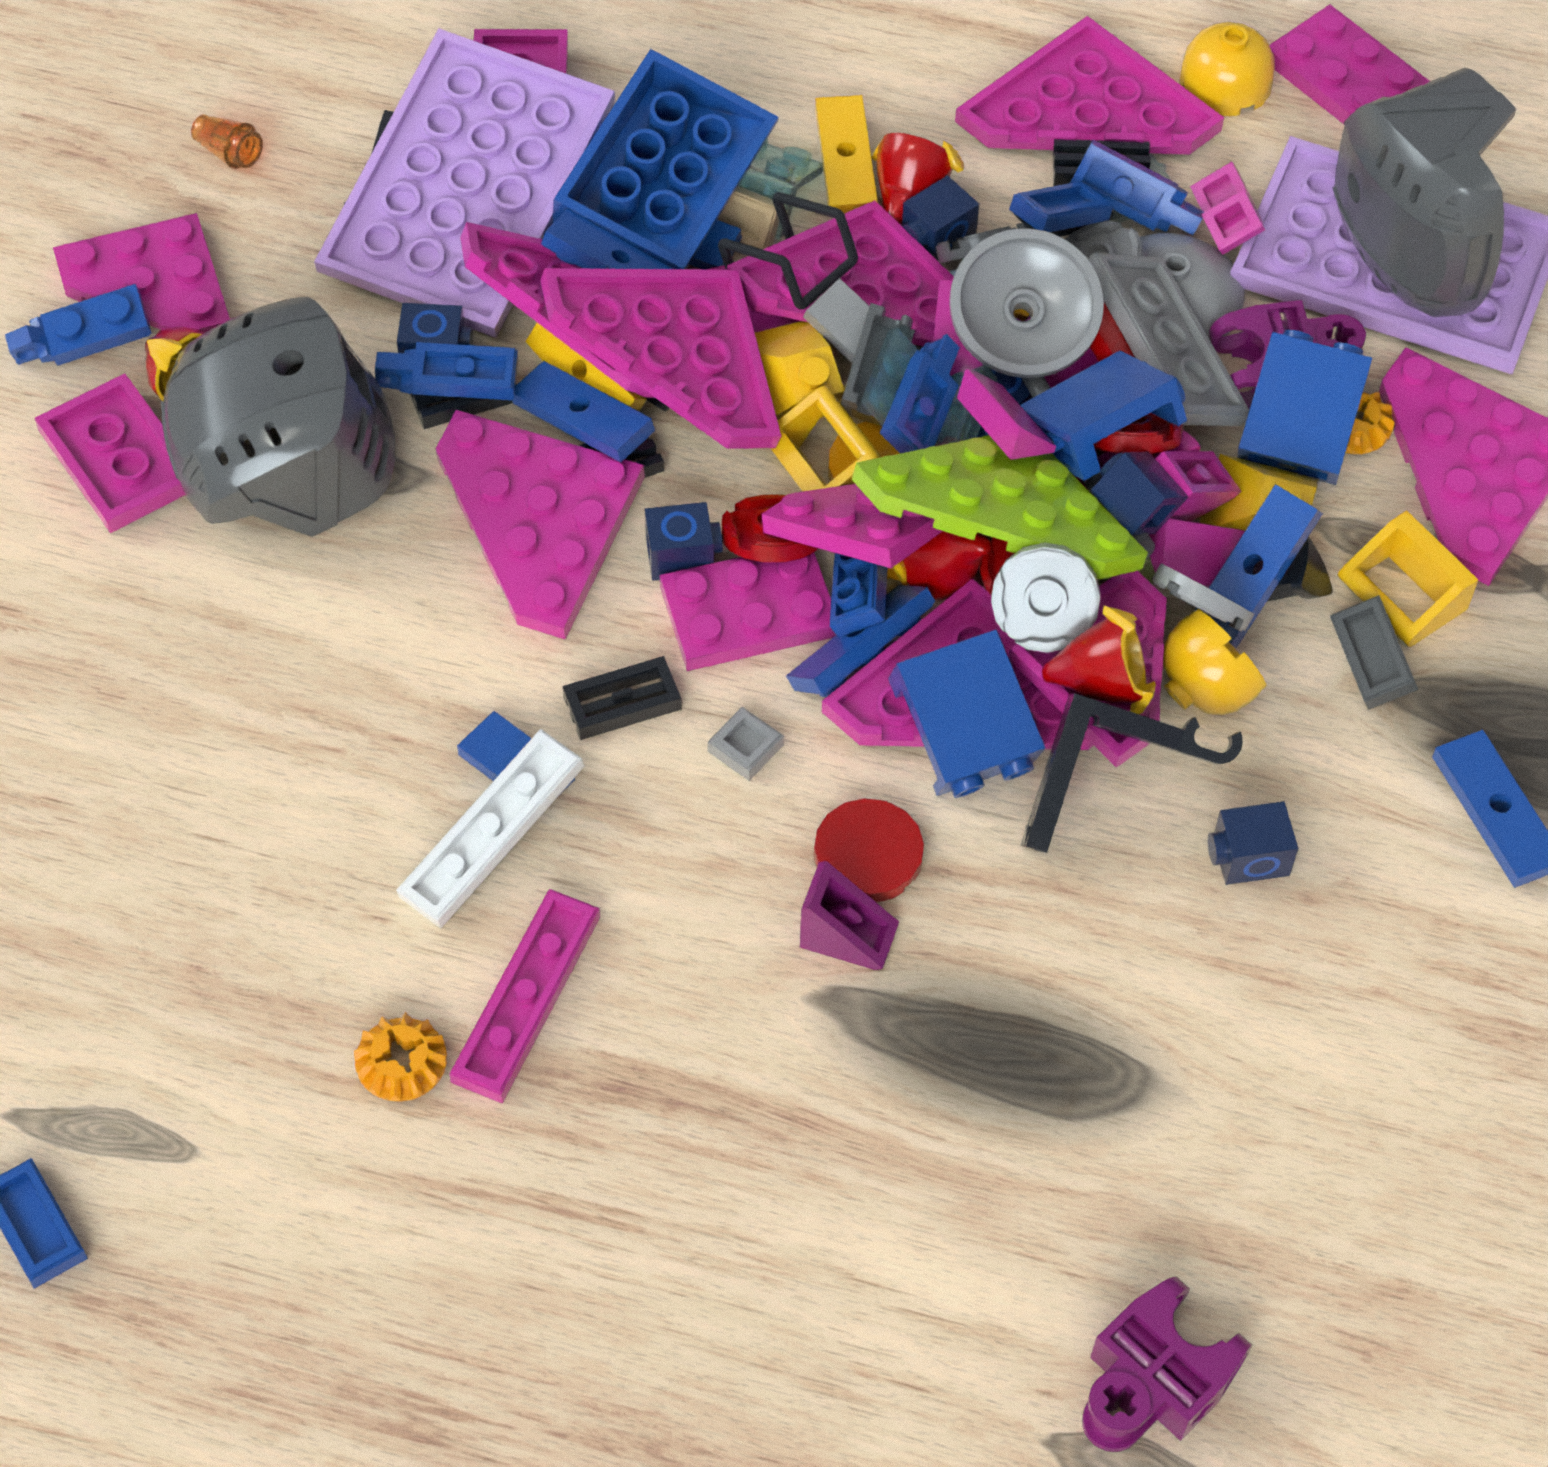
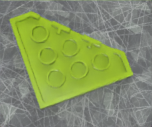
(1022, 500)

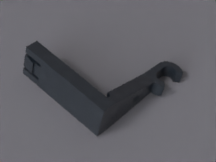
(1117, 720)

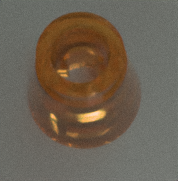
(228, 140)

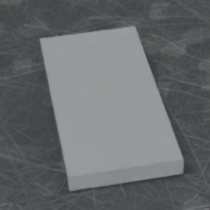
(1168, 335)

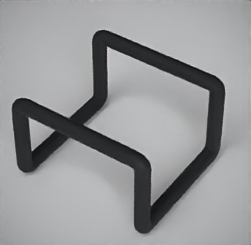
(779, 200)

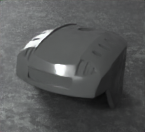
(1421, 193)
(288, 373)

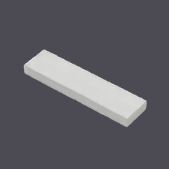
(490, 828)

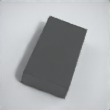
(1373, 652)

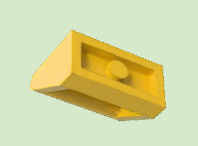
(798, 424)
(1425, 563)

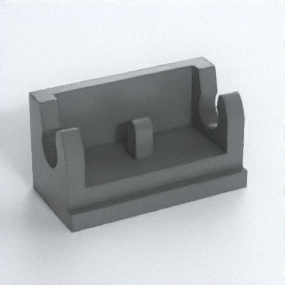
(867, 351)

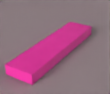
(525, 996)

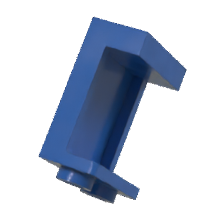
(1101, 403)
(1304, 405)
(969, 713)

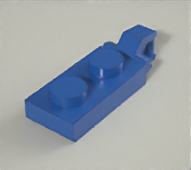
(1137, 190)
(82, 328)
(450, 371)
(922, 397)

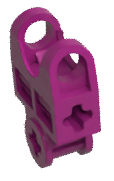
(1257, 327)
(1155, 1372)

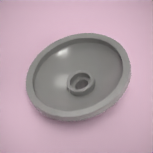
(1032, 274)
(1200, 274)

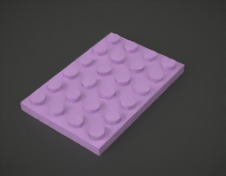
(468, 143)
(1313, 260)

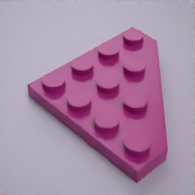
(1088, 90)
(514, 269)
(889, 270)
(677, 338)
(1473, 459)
(538, 513)
(875, 717)

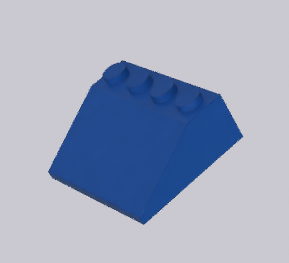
(666, 160)

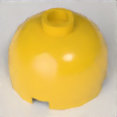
(1229, 67)
(1207, 668)

